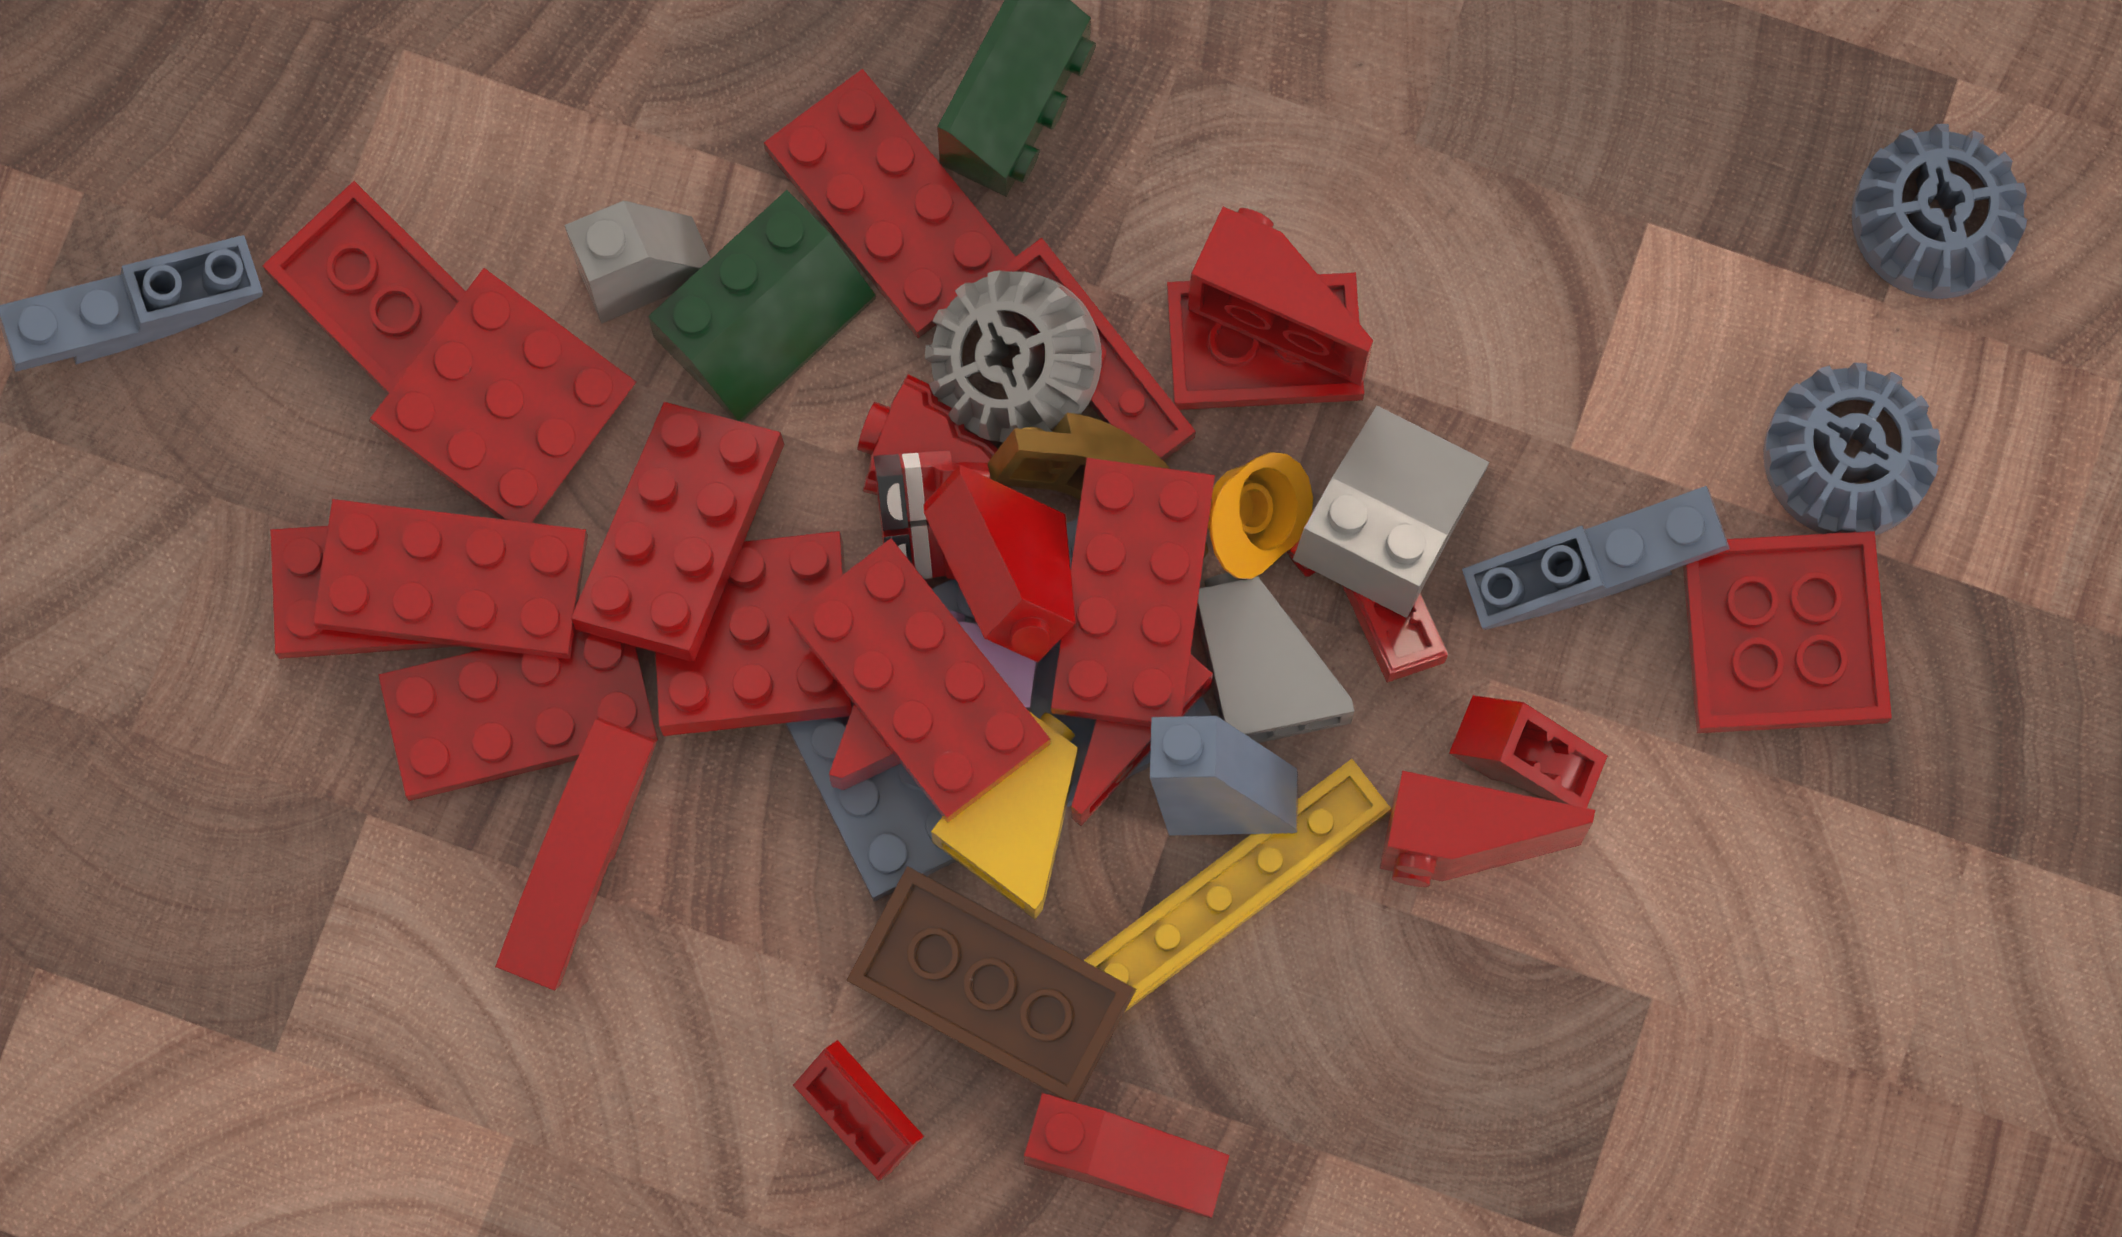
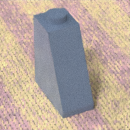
(1219, 779)

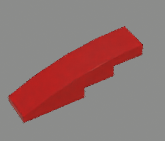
(576, 853)

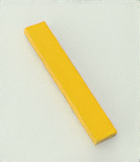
(1241, 883)

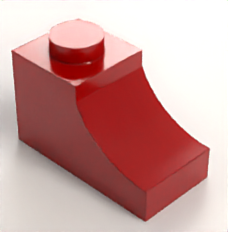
(1527, 750)

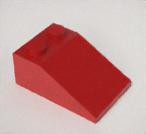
(1268, 291)
(1459, 829)

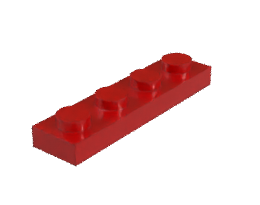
(1125, 390)

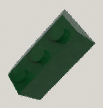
(1014, 91)
(761, 307)

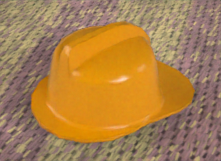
(1259, 513)

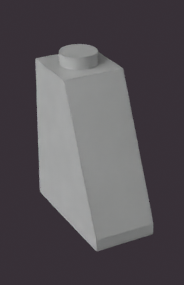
(634, 255)
(1263, 666)

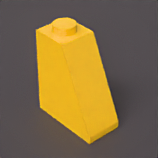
(1016, 826)

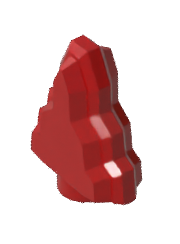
(917, 425)

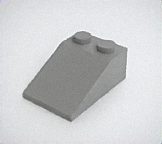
(1389, 511)

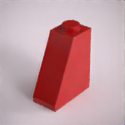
(1006, 560)

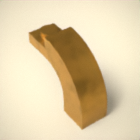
(1059, 457)

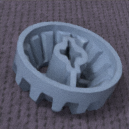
(1929, 251)
(1826, 494)

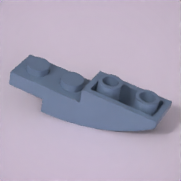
(132, 308)
(1595, 560)

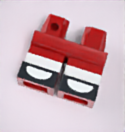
(902, 489)

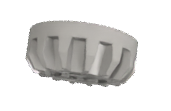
(1043, 380)

